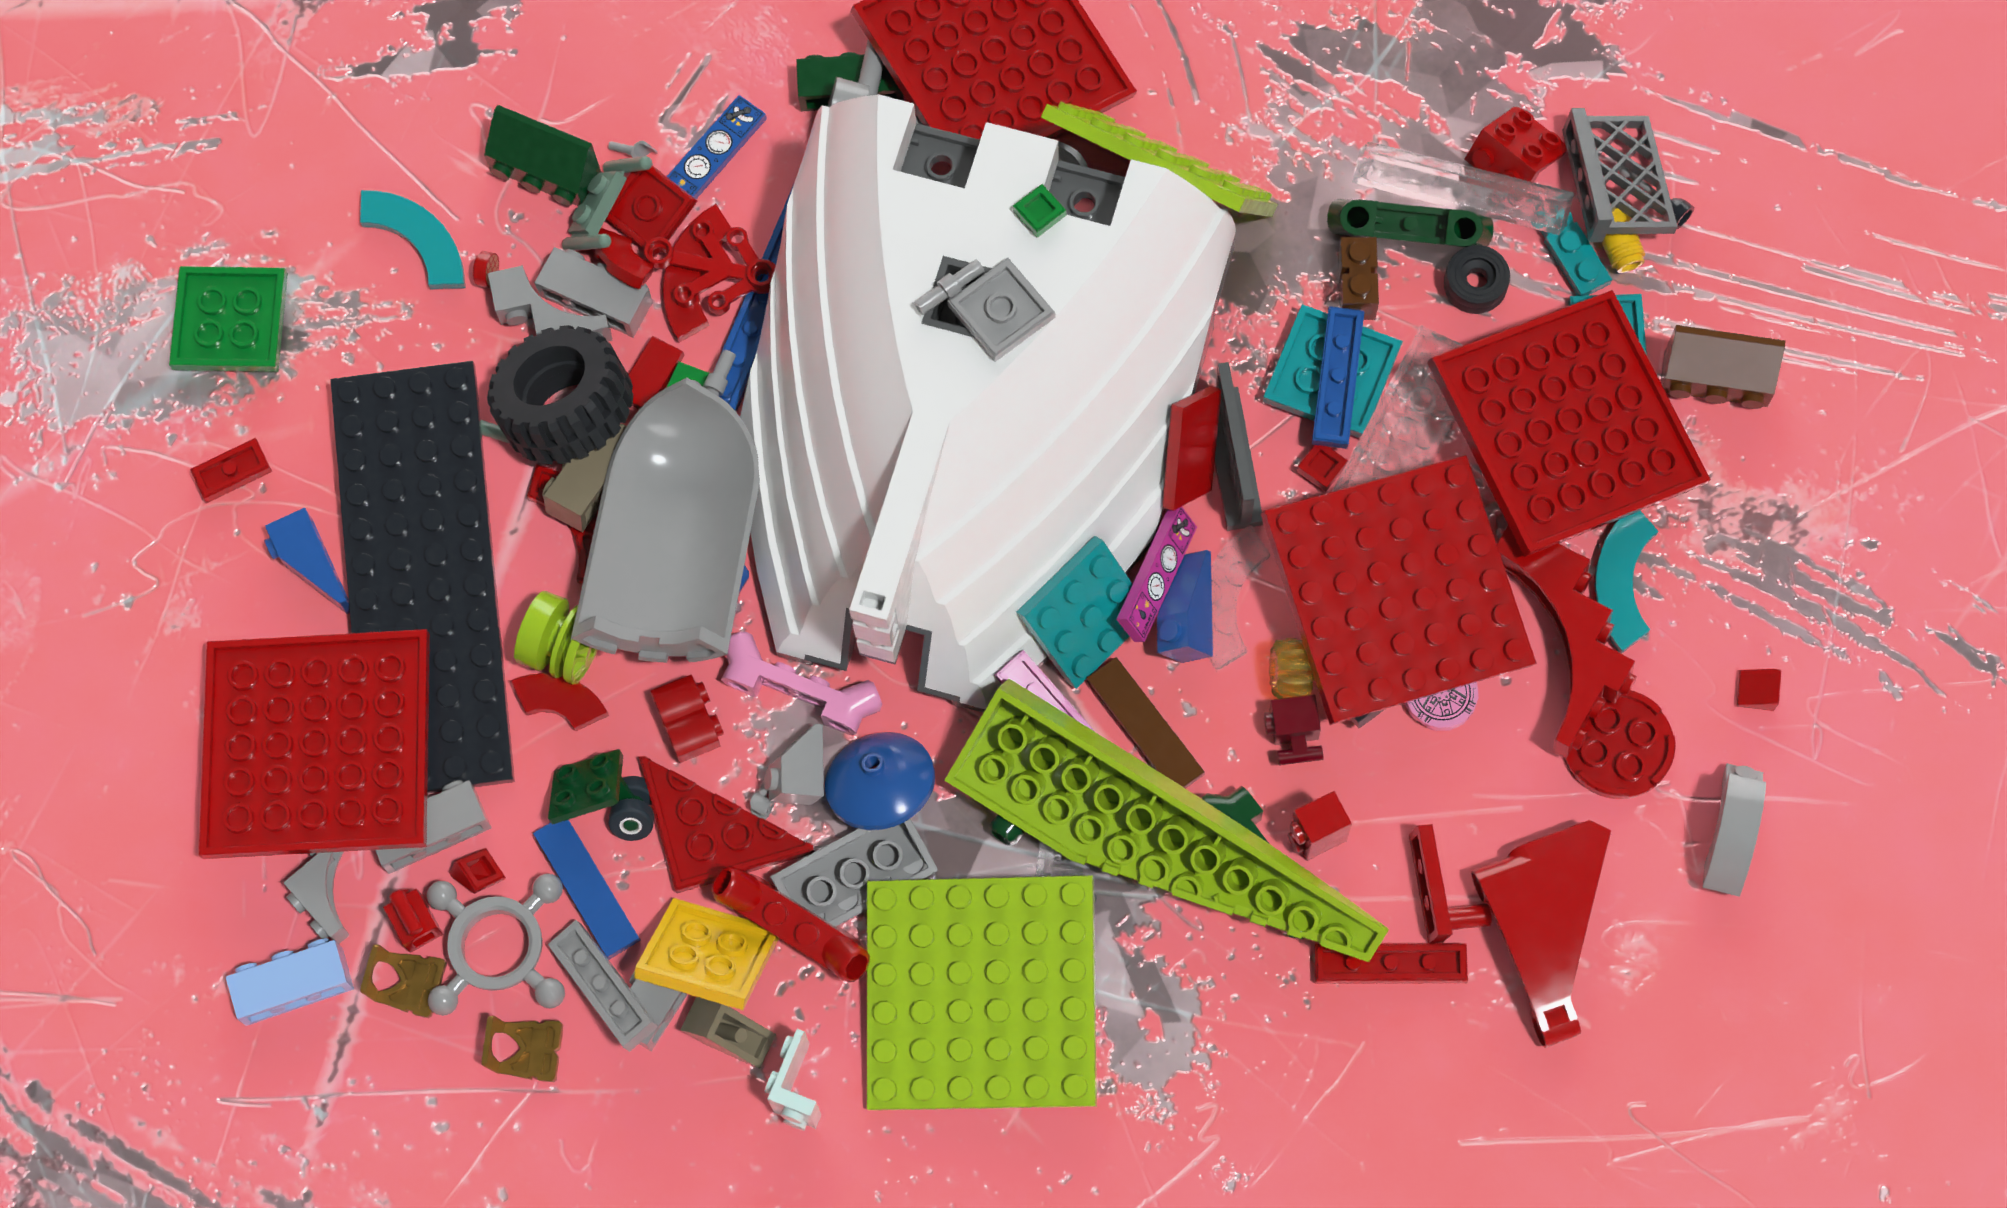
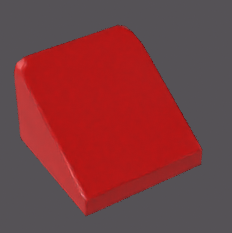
(1759, 689)

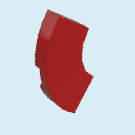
(623, 261)
(556, 696)

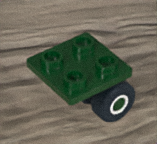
(598, 785)

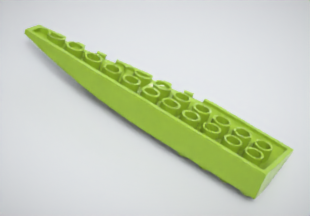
(1137, 823)

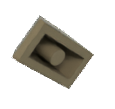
(728, 1031)

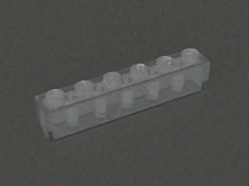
(1463, 187)

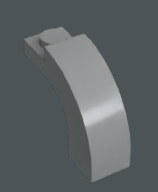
(1735, 830)

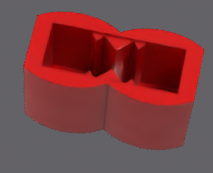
(686, 717)

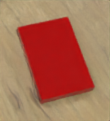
(1191, 448)

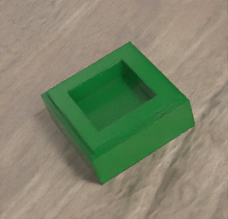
(1039, 210)

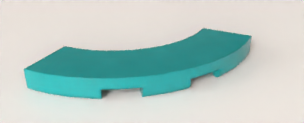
(420, 228)
(1615, 578)

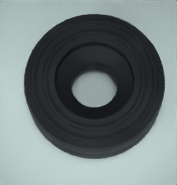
(1476, 299)

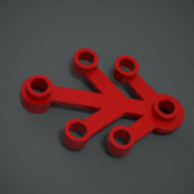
(716, 268)

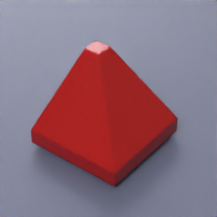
(477, 871)

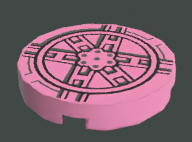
(1445, 709)

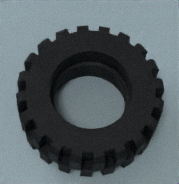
(575, 422)

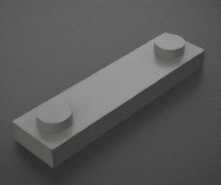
(603, 985)

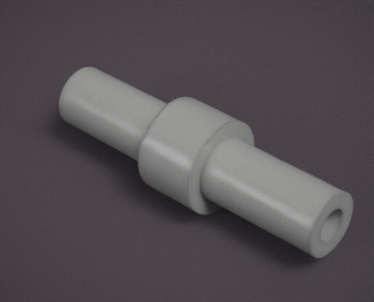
(949, 286)
(716, 381)

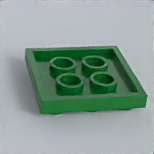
(228, 319)

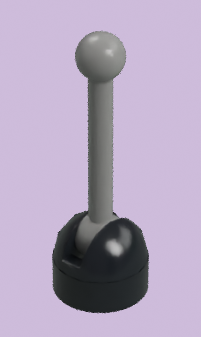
(1681, 207)

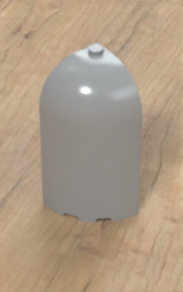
(671, 530)

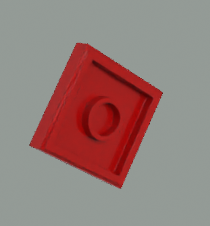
(650, 206)

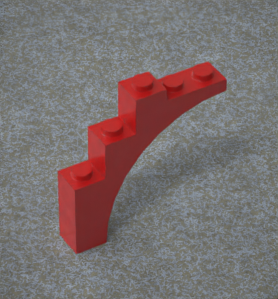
(1596, 671)

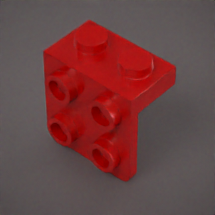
(1515, 146)

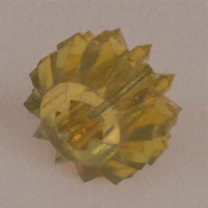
(1290, 669)

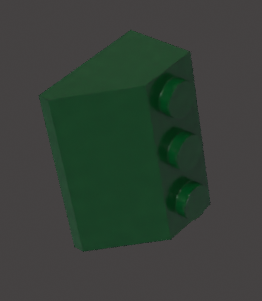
(540, 157)

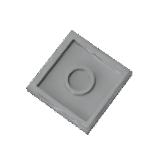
(1001, 309)

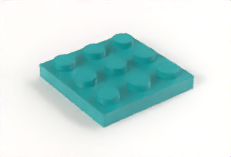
(1299, 367)
(1079, 611)

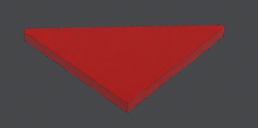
(709, 833)

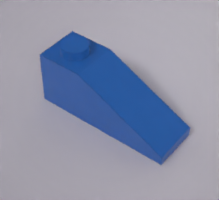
(304, 553)
(1186, 612)

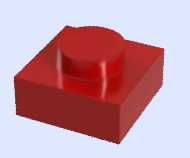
(1322, 466)

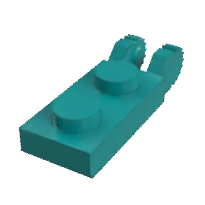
(1577, 259)

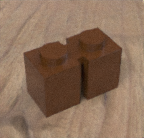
(1359, 287)

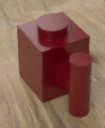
(1295, 722)

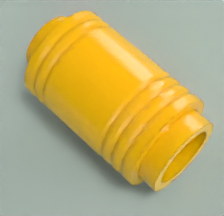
(1623, 250)

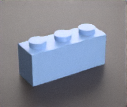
(289, 981)

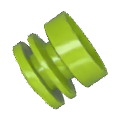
(547, 638)

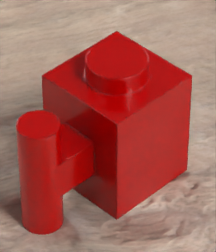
(412, 919)

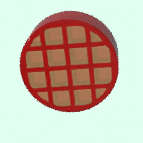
(484, 264)

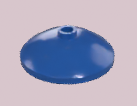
(884, 794)

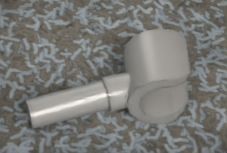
(639, 149)
(760, 803)

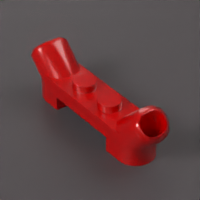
(792, 923)

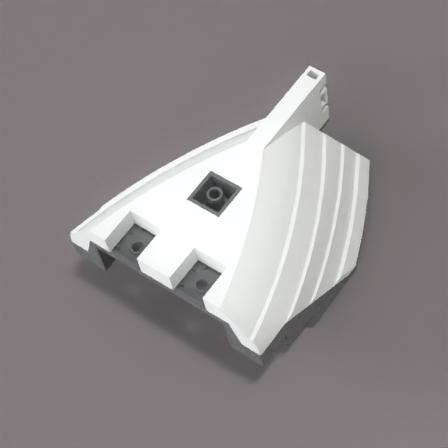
(907, 462)

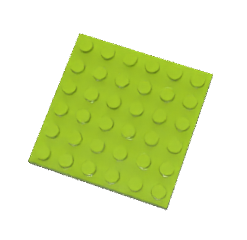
(1136, 146)
(981, 993)

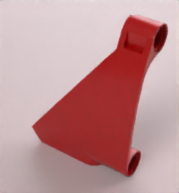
(1543, 911)

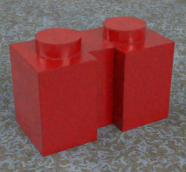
(1319, 826)

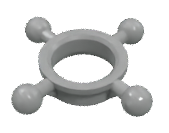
(443, 896)

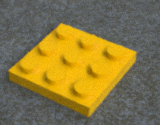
(706, 954)

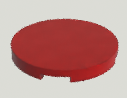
(1625, 749)

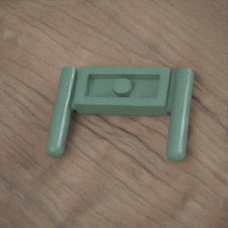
(594, 210)

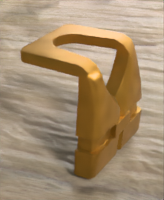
(417, 978)
(537, 1049)

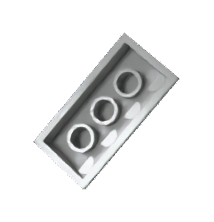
(836, 877)

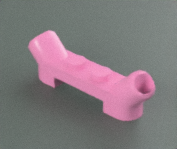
(841, 709)

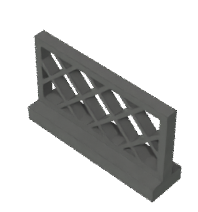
(1589, 174)
(1234, 458)

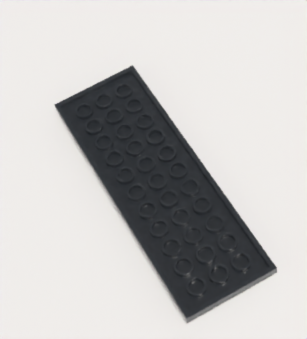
(426, 551)

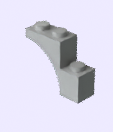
(517, 302)
(313, 891)

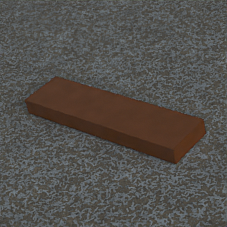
(1144, 724)

